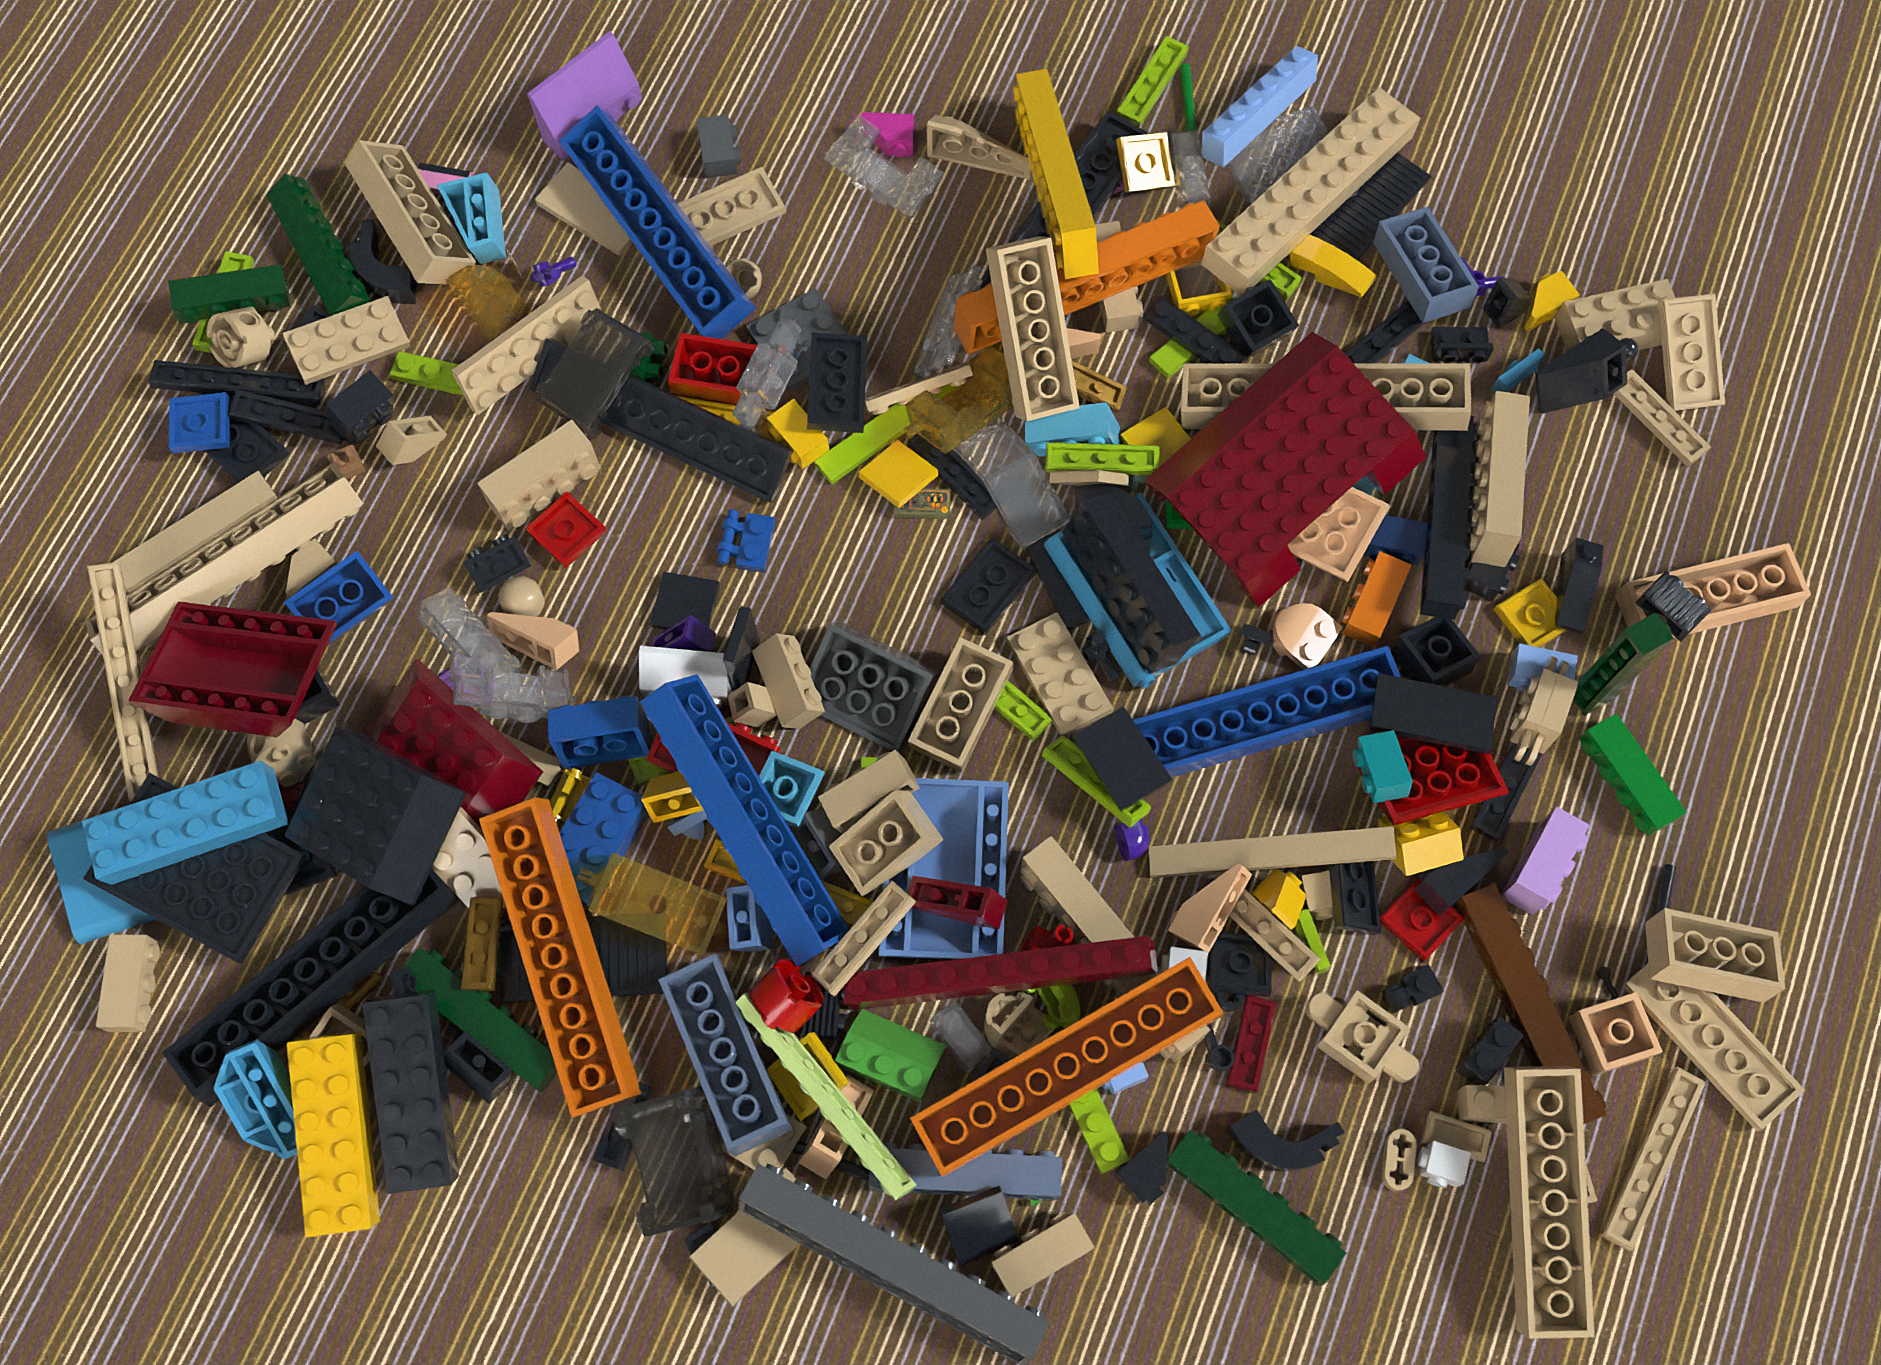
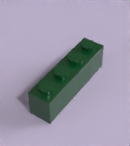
(221, 292)

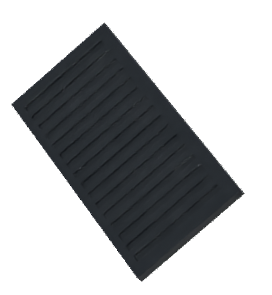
(1379, 198)
(627, 956)

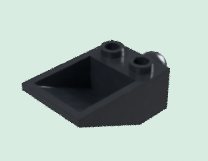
(1585, 372)

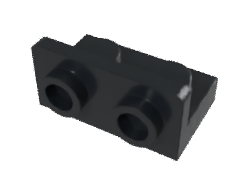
(1460, 344)
(497, 563)

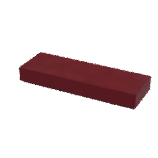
(1251, 1044)

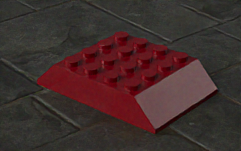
(232, 668)
(453, 743)

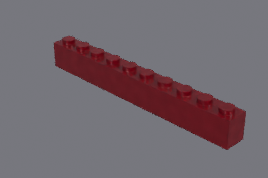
(1001, 973)

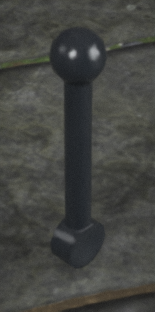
(1604, 973)

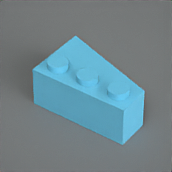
(477, 214)
(1083, 425)

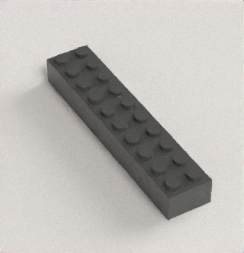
(893, 1265)

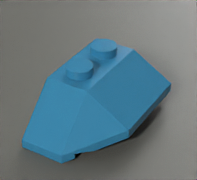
(258, 1097)

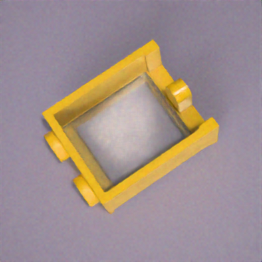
(1197, 289)

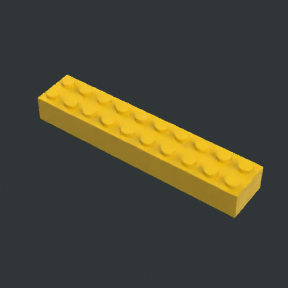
(1055, 175)

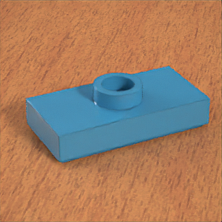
(1518, 371)

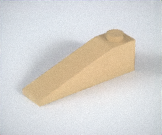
(965, 145)

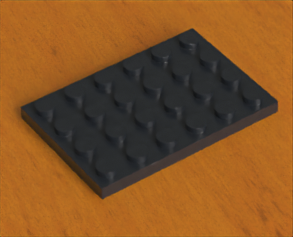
(216, 895)

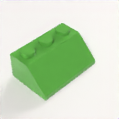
(890, 1055)

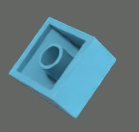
(790, 785)

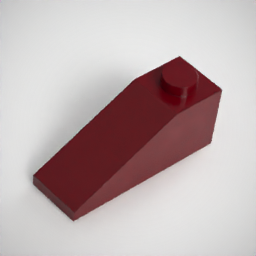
(958, 901)

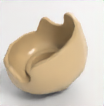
(746, 275)
(521, 597)

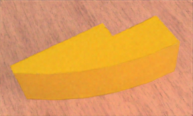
(1332, 266)

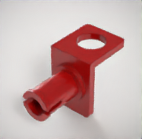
(1041, 938)

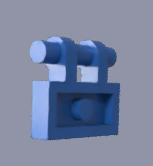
(755, 541)

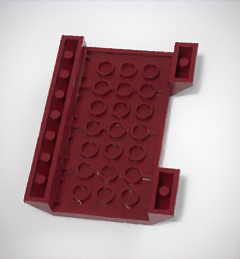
(1284, 460)

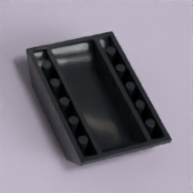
(373, 813)

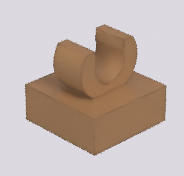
(347, 461)

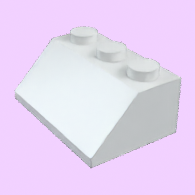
(667, 665)

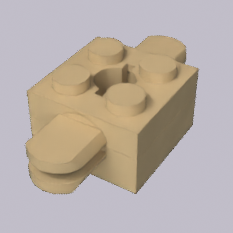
(1542, 711)
(1362, 1037)

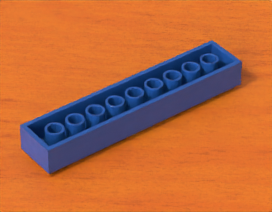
(657, 224)
(1266, 713)
(745, 818)

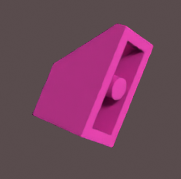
(896, 132)

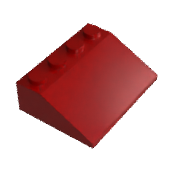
(1442, 780)

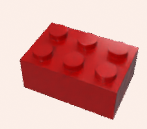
(709, 368)

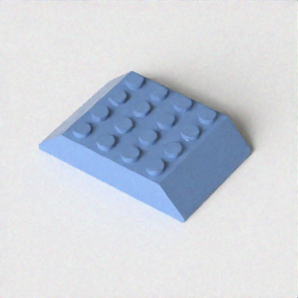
(973, 852)

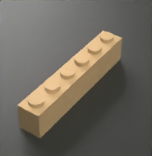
(195, 530)

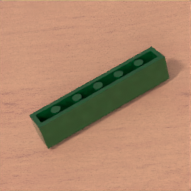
(316, 245)
(1622, 663)
(484, 1021)
(1256, 1208)

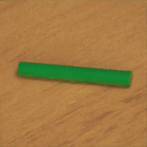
(1188, 99)

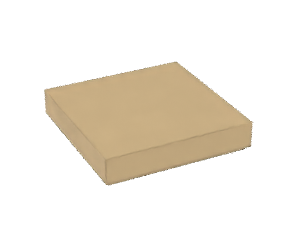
(1089, 477)

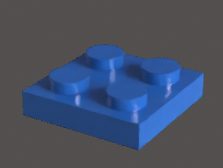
(199, 422)

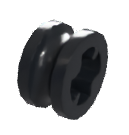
(1229, 1006)

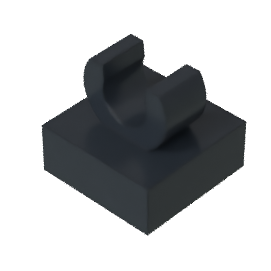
(1254, 636)

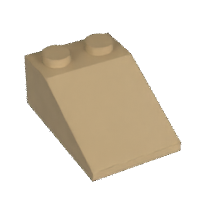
(885, 841)

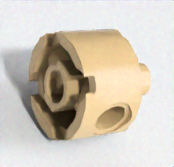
(239, 337)
(288, 753)

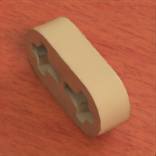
(1391, 1158)

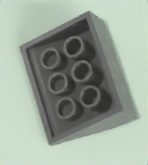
(870, 685)

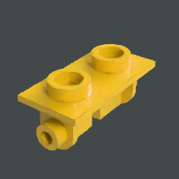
(568, 794)

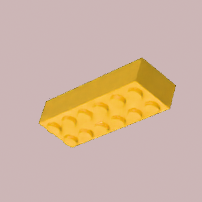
(333, 1134)

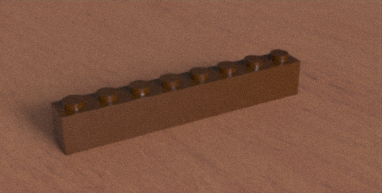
(1524, 990)

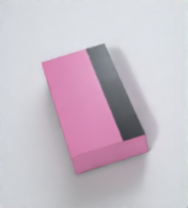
(438, 174)

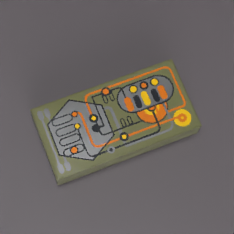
(926, 505)

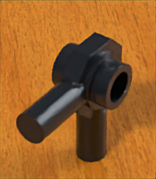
(1096, 651)

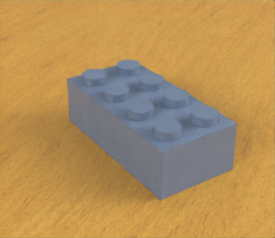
(1425, 264)

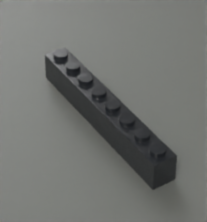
(1448, 522)

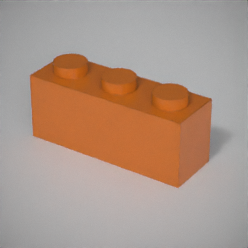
(1375, 598)

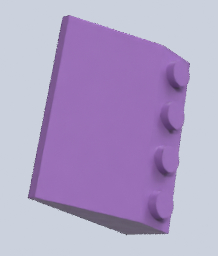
(590, 79)

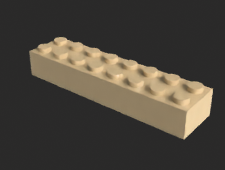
(1090, 918)
(1548, 1202)

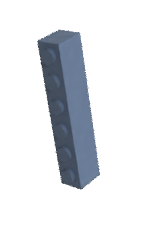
(1017, 1174)

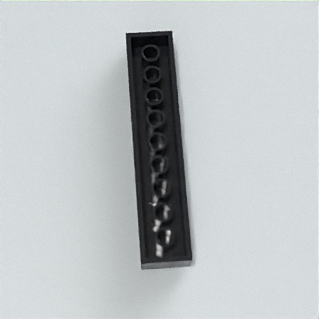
(306, 980)

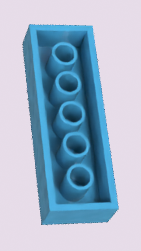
(184, 822)

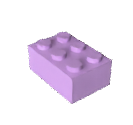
(1546, 861)

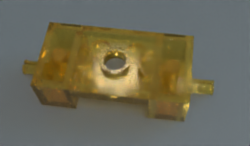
(950, 419)
(624, 895)

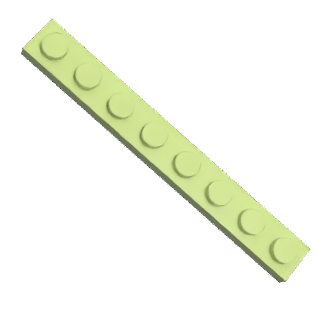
(832, 1103)

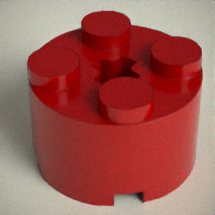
(786, 997)

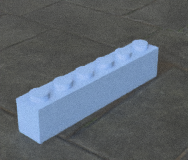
(1259, 106)

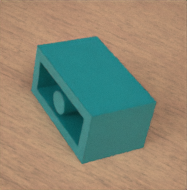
(1382, 767)

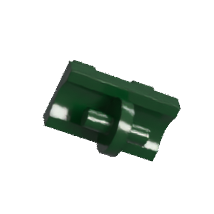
(648, 369)

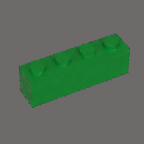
(1631, 775)

